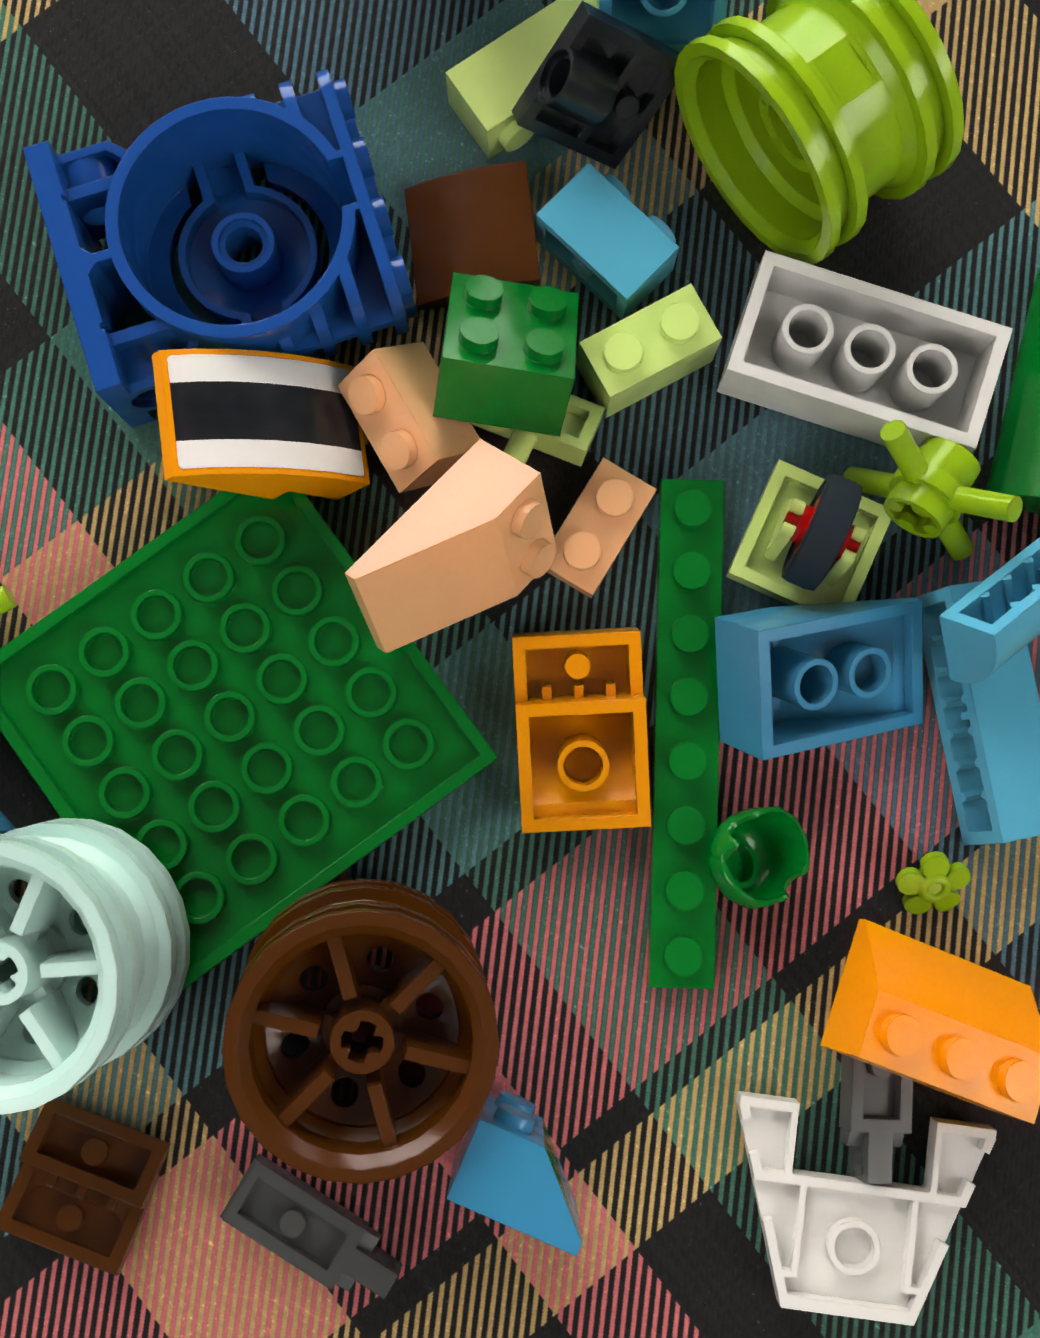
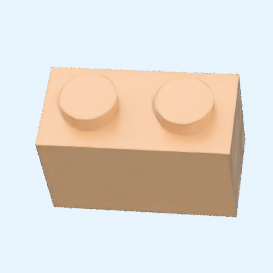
(394, 404)

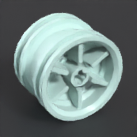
(89, 911)

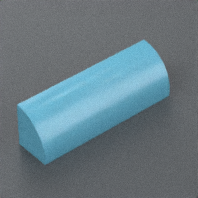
(994, 619)
(986, 735)

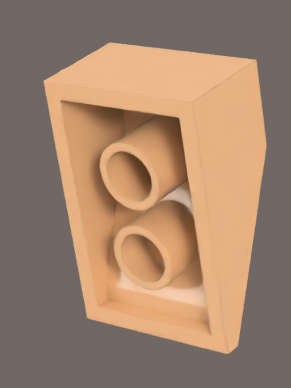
(456, 549)

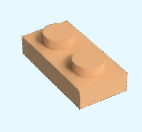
(599, 526)

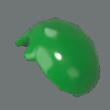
(758, 856)

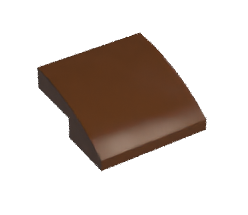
(471, 226)
(83, 1186)

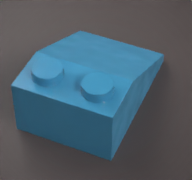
(818, 674)

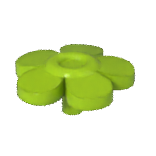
(932, 884)

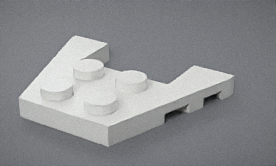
(849, 1242)

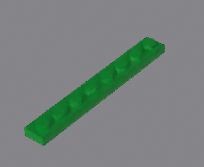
(685, 735)

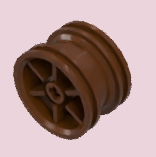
(390, 1122)

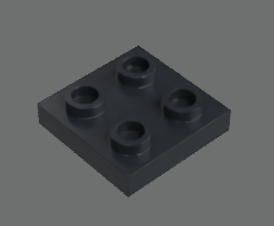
(597, 86)

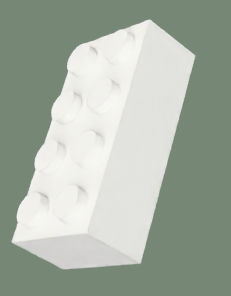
(861, 355)

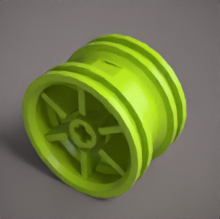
(819, 115)

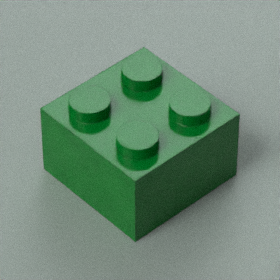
(507, 354)

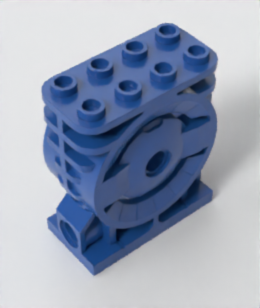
(271, 303)

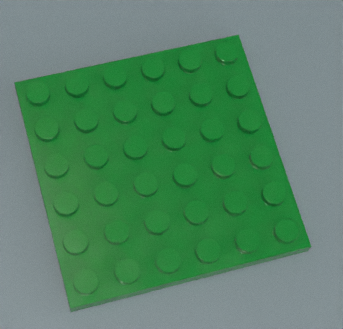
(234, 714)

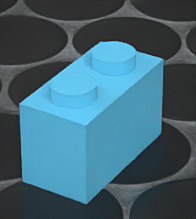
(607, 240)

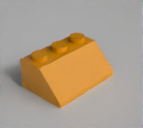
(938, 1022)

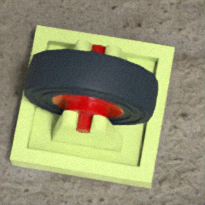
(809, 538)

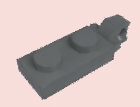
(873, 1118)
(309, 1229)

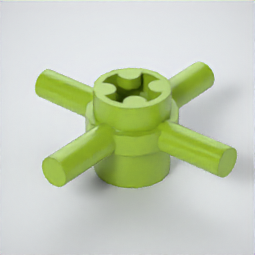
(933, 489)

